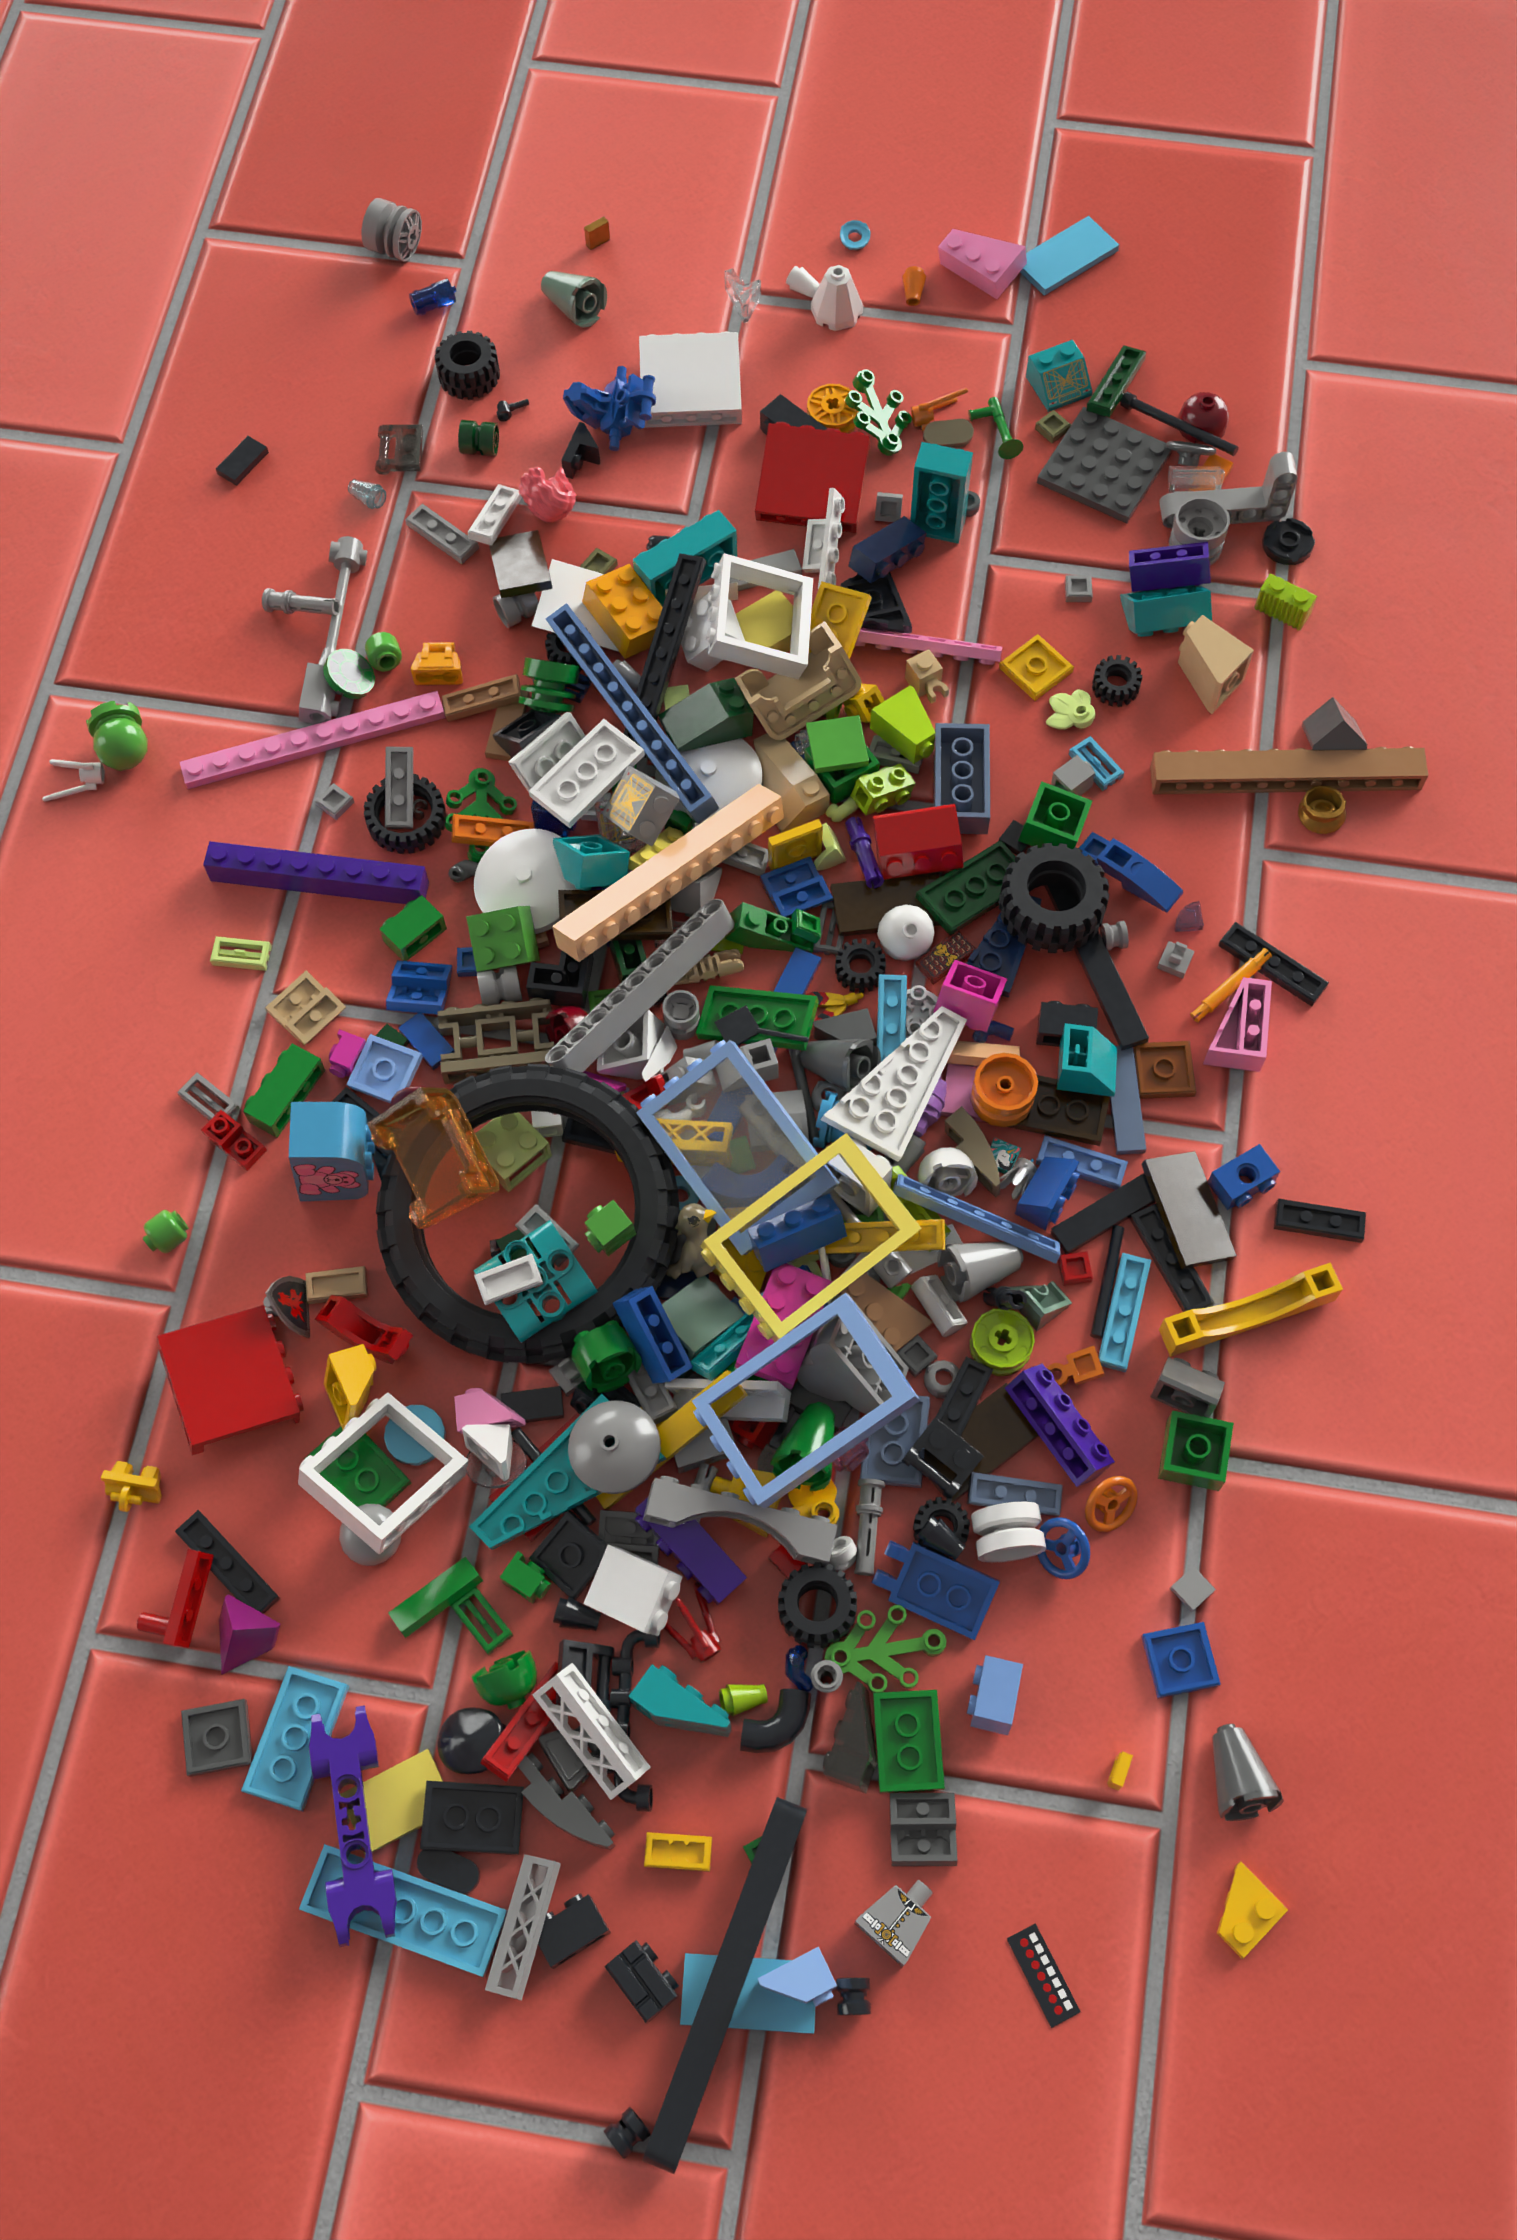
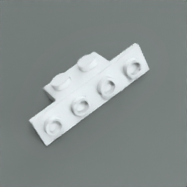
(822, 540)

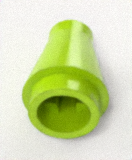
(740, 1698)

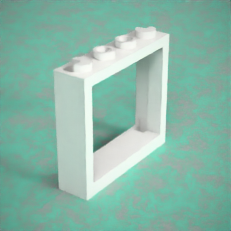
(751, 654)
(407, 1514)

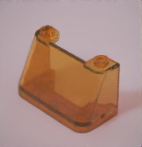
(435, 1154)

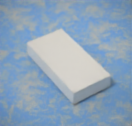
(508, 1279)

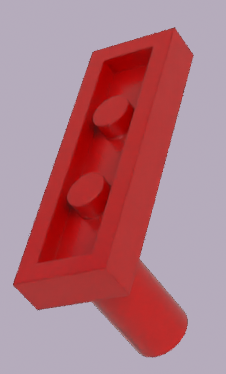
(185, 1609)

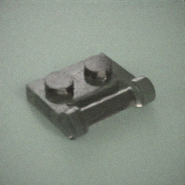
(407, 448)

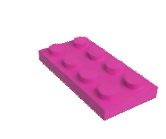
(784, 1293)

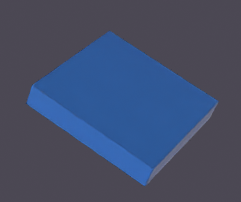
(1180, 1660)

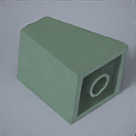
(700, 1316)

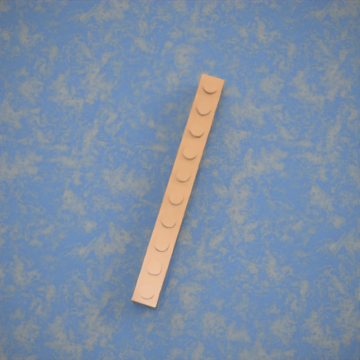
(668, 872)

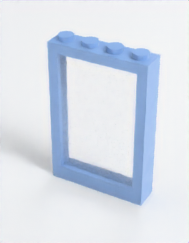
(732, 1139)

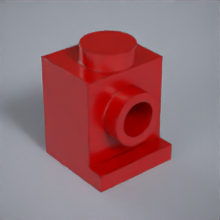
(753, 1432)

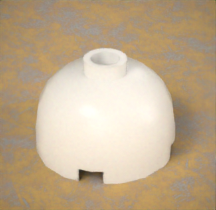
(906, 932)
(948, 1171)

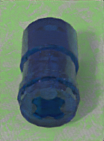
(432, 297)

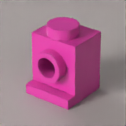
(345, 1054)

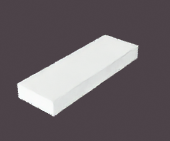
(494, 515)

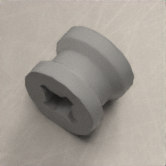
(1115, 935)

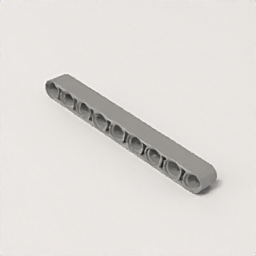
(642, 988)

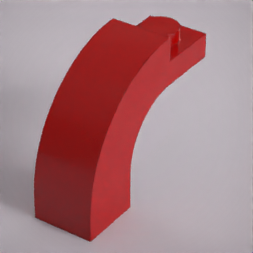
(358, 1328)

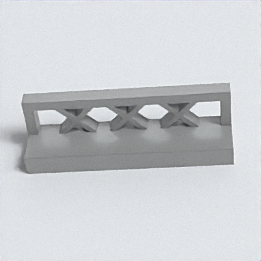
(522, 1927)

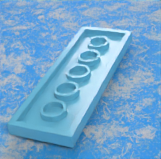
(426, 1916)

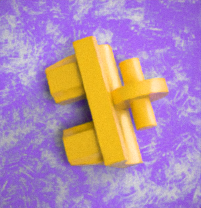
(130, 1488)

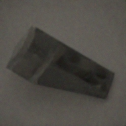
(854, 1750)

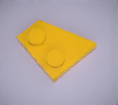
(1248, 1912)

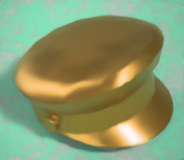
(1322, 810)

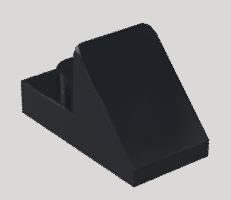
(580, 449)

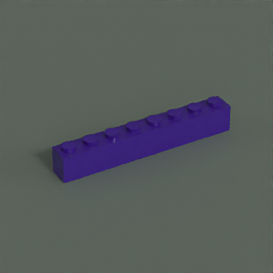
(315, 873)

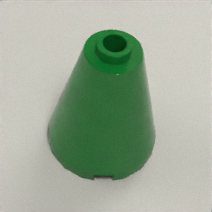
(808, 1433)

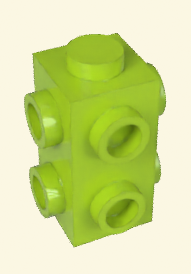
(883, 789)

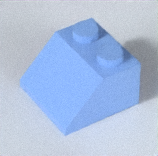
(802, 1979)

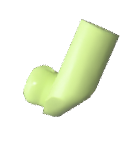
(841, 812)

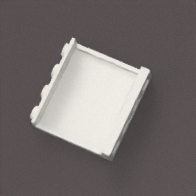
(693, 378)

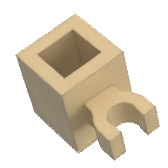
(925, 675)

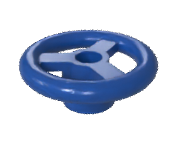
(1066, 1547)

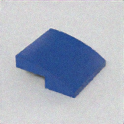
(796, 887)
(419, 987)

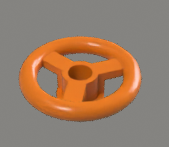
(1108, 1501)

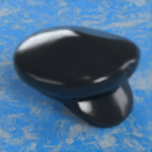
(467, 1739)

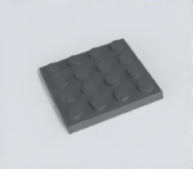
(1104, 465)

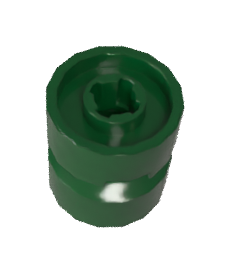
(478, 438)

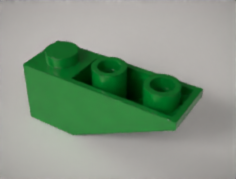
(765, 930)

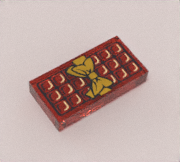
(939, 960)

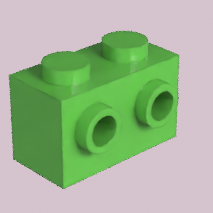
(608, 1228)

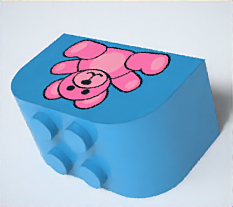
(330, 1151)

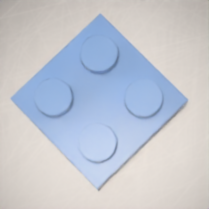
(384, 1068)

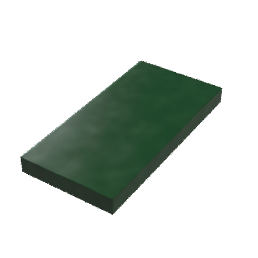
(967, 891)

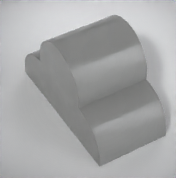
(841, 1371)

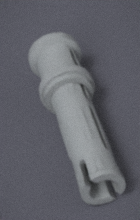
(290, 602)
(869, 1511)

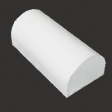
(939, 1305)

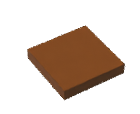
(1164, 1070)

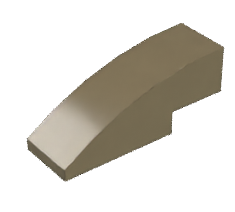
(973, 1143)

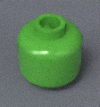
(383, 651)
(165, 1231)

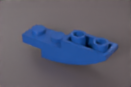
(1133, 871)

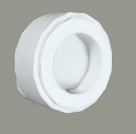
(843, 1553)

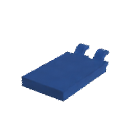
(938, 1588)

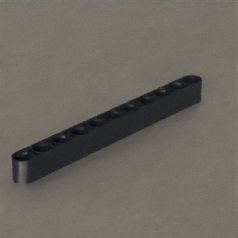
(724, 1986)

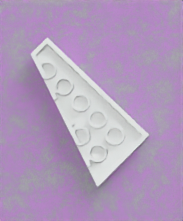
(894, 1094)

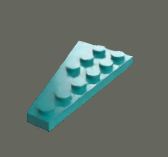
(538, 1494)

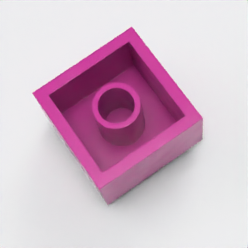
(971, 994)

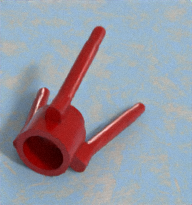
(704, 1644)

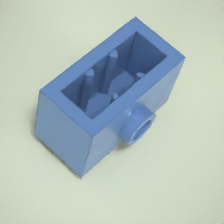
(996, 1695)

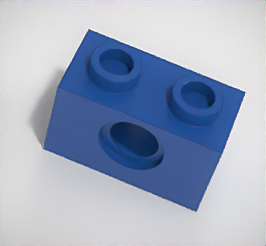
(1252, 1164)

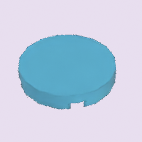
(403, 1446)

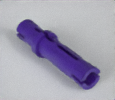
(860, 843)

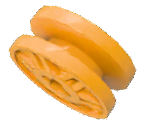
(829, 407)

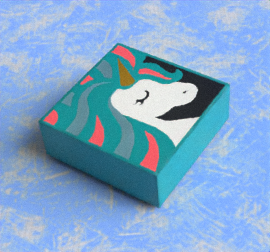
(1004, 1154)

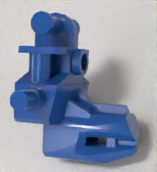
(616, 407)

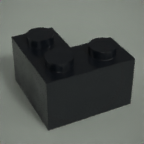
(562, 983)

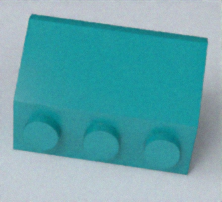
(1165, 608)

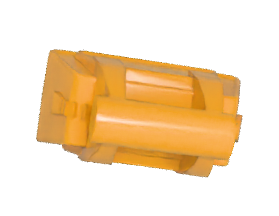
(437, 665)

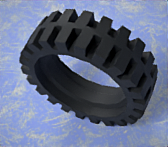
(406, 840)

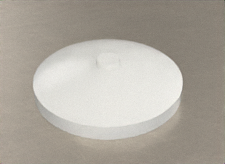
(724, 770)
(522, 872)

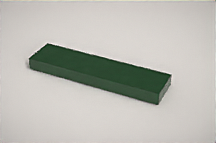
(1116, 381)

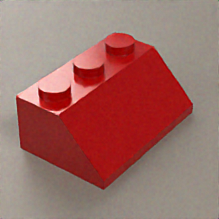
(918, 841)

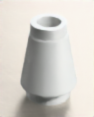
(802, 282)

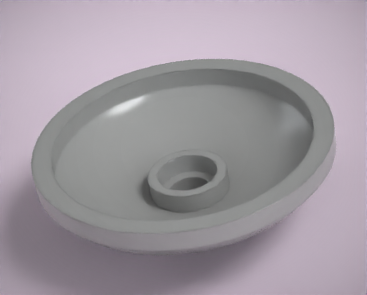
(628, 1460)

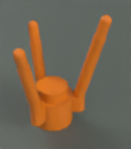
(924, 412)

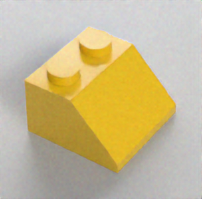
(349, 1381)

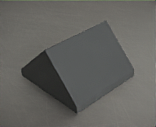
(1333, 729)

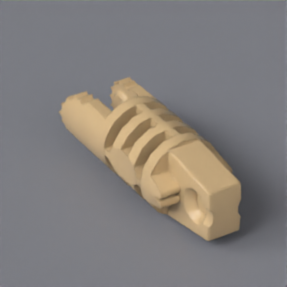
(720, 964)

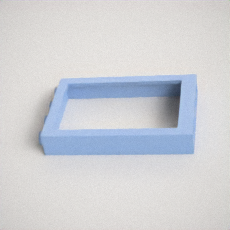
(902, 1399)

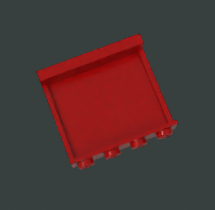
(802, 467)
(228, 1377)

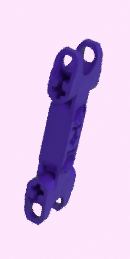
(361, 1886)

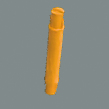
(1230, 985)

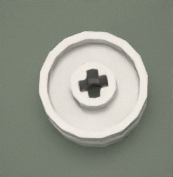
(1008, 1532)

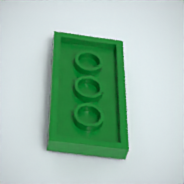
(770, 1010)

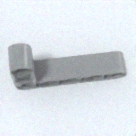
(1249, 503)

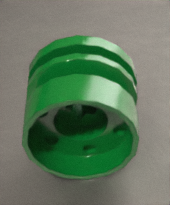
(549, 685)

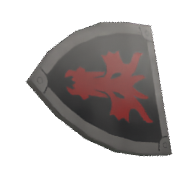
(289, 1302)

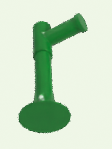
(1010, 447)

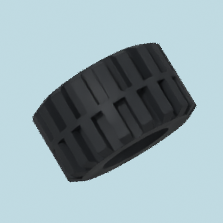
(481, 363)
(824, 1579)

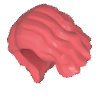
(547, 499)

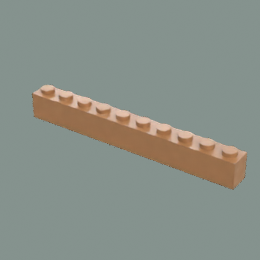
(1288, 770)

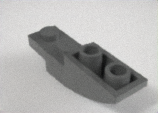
(569, 1813)

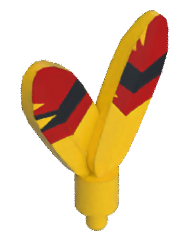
(834, 1003)

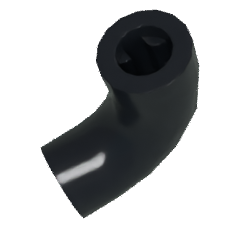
(782, 1728)

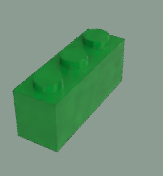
(288, 1082)

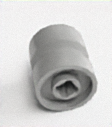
(513, 608)
(499, 985)
(681, 1014)

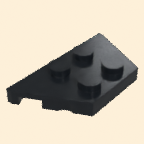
(886, 607)

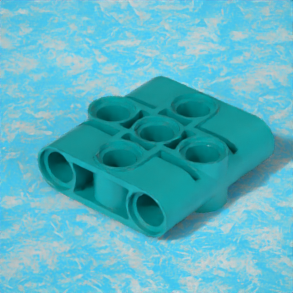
(572, 1280)

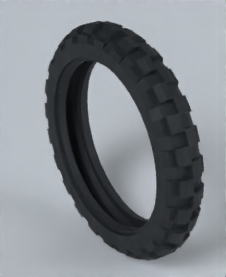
(643, 1264)

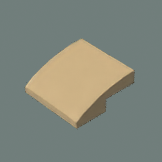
(305, 1008)

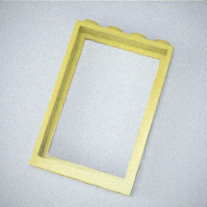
(751, 1299)

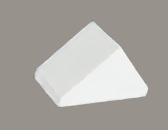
(491, 1445)

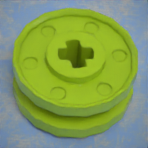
(1008, 1326)

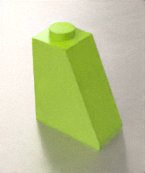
(904, 725)

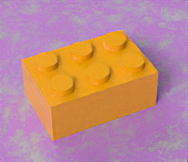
(623, 609)

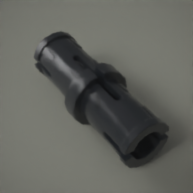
(1004, 1298)

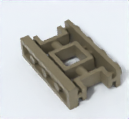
(488, 1019)

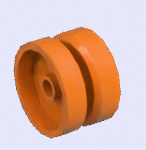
(1004, 1089)

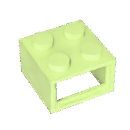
(509, 1145)

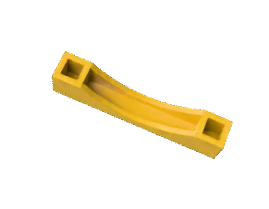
(1211, 1324)

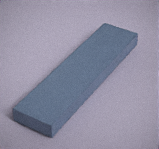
(1126, 1107)

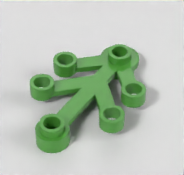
(879, 1650)

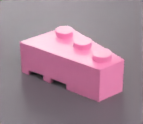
(982, 260)
(1244, 1030)

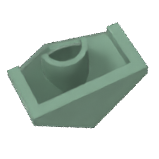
(1042, 1303)

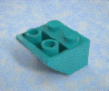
(1086, 1061)

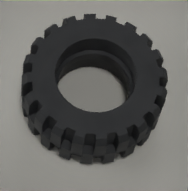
(1060, 868)

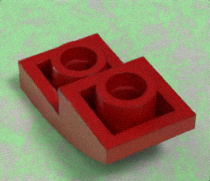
(234, 1140)

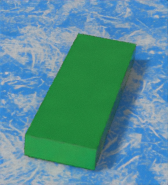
(435, 1597)

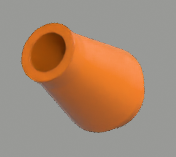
(913, 282)

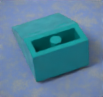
(673, 1706)

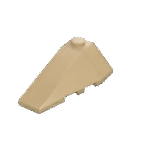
(793, 780)

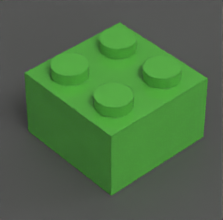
(503, 938)

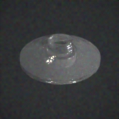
(486, 1478)

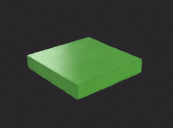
(837, 744)

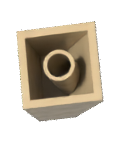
(1213, 661)

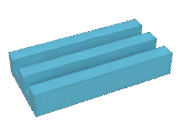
(1102, 776)

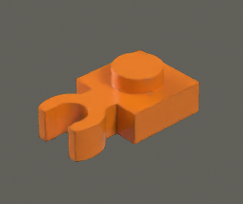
(1082, 1366)

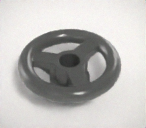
(1190, 452)

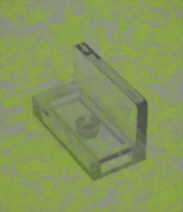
(1194, 478)

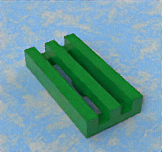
(497, 1640)

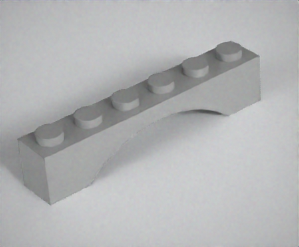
(803, 1537)

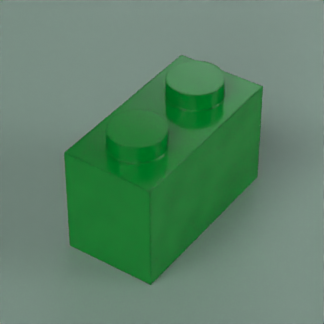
(412, 928)

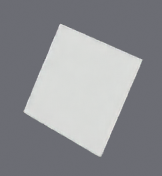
(569, 587)

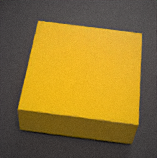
(1119, 1770)

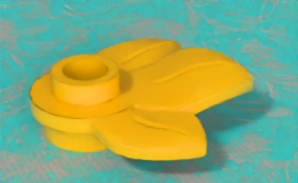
(812, 1502)

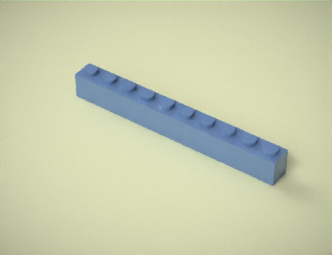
(632, 713)

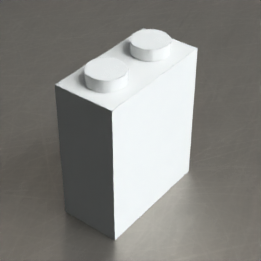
(633, 1590)

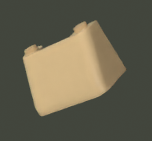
(790, 703)

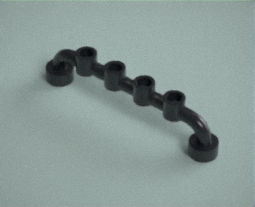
(624, 1668)

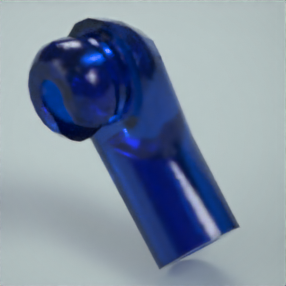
(995, 1028)

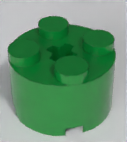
(605, 1357)

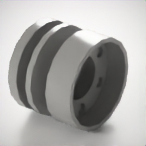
(391, 229)
(1201, 521)

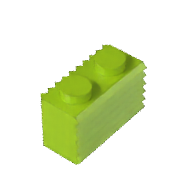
(1285, 601)

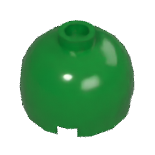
(507, 1680)

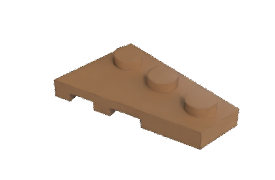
(888, 1313)

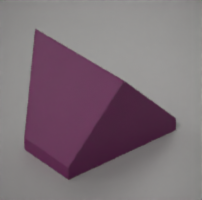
(244, 1633)

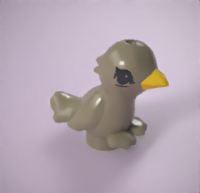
(693, 1223)

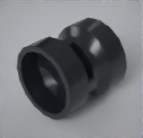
(853, 1993)
(627, 2132)

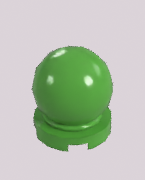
(118, 735)

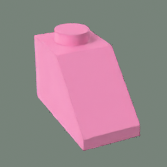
(482, 1408)

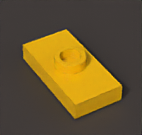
(678, 1852)

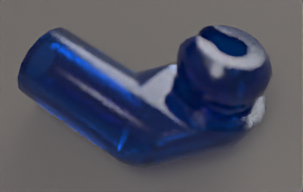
(795, 1668)

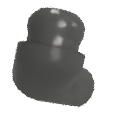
(463, 870)

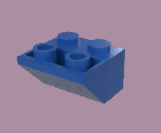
(1048, 1191)

